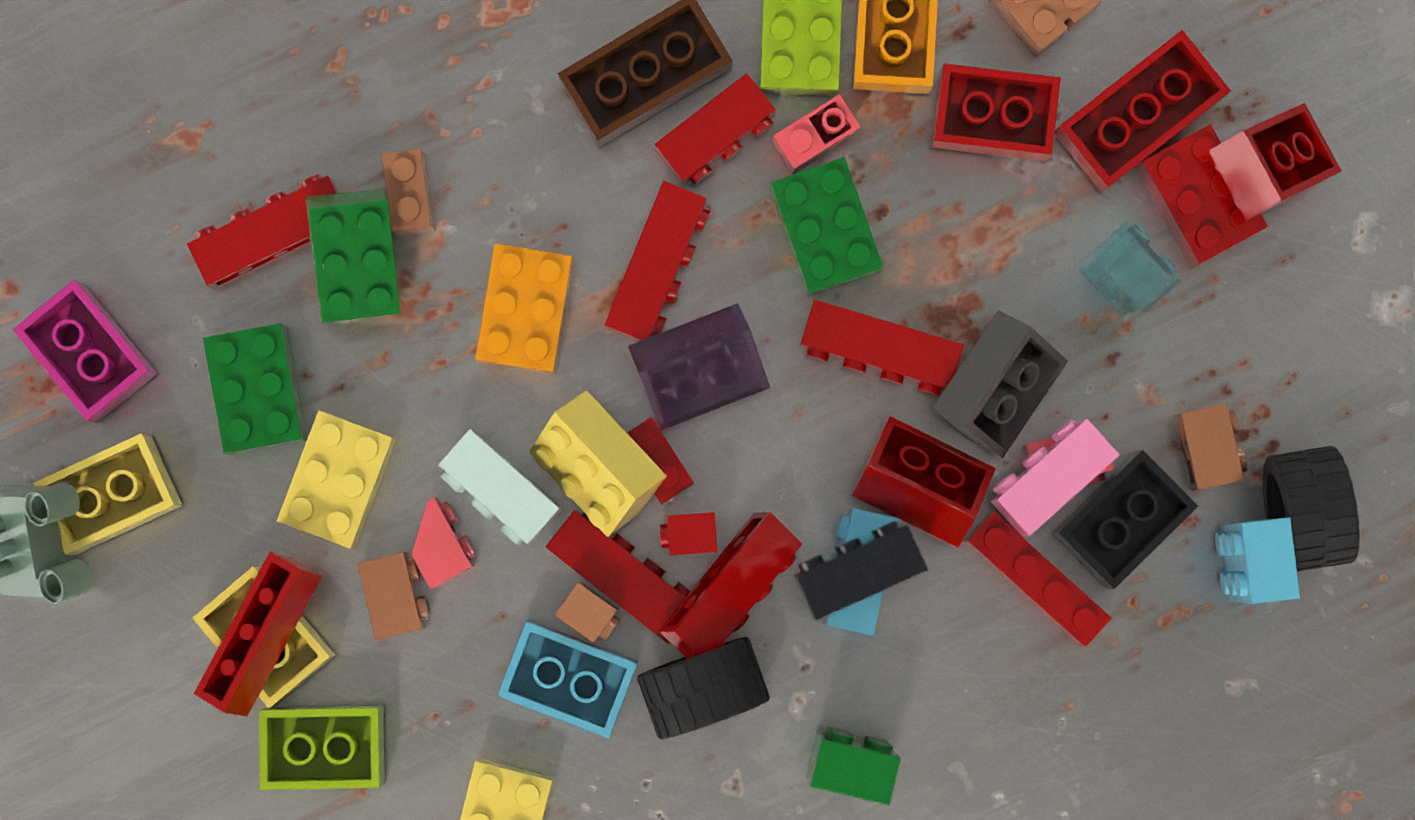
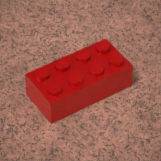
(1142, 111)

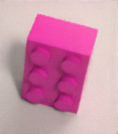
(84, 351)

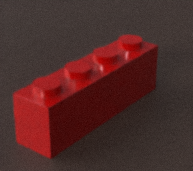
(258, 235)
(656, 263)
(880, 346)
(616, 572)
(1037, 579)
(732, 586)
(257, 634)

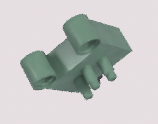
(32, 545)

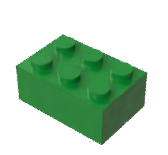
(826, 227)
(353, 255)
(255, 389)
(853, 766)

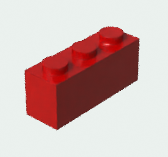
(716, 130)

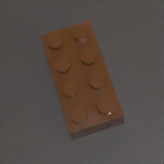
(645, 70)

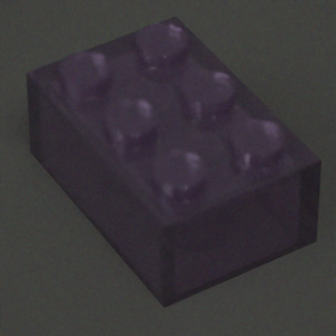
(699, 366)

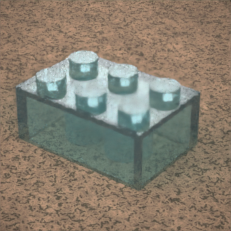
(1129, 271)

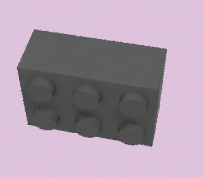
(1000, 383)

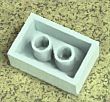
(499, 489)

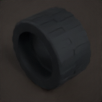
(1320, 501)
(703, 688)

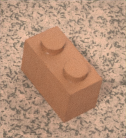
(408, 192)
(1211, 446)
(393, 595)
(588, 613)

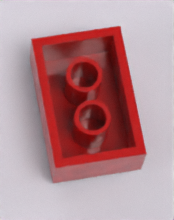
(995, 112)
(1274, 161)
(1196, 198)
(924, 482)

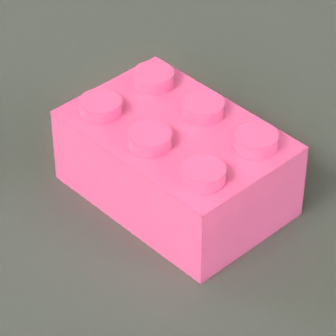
(1053, 476)

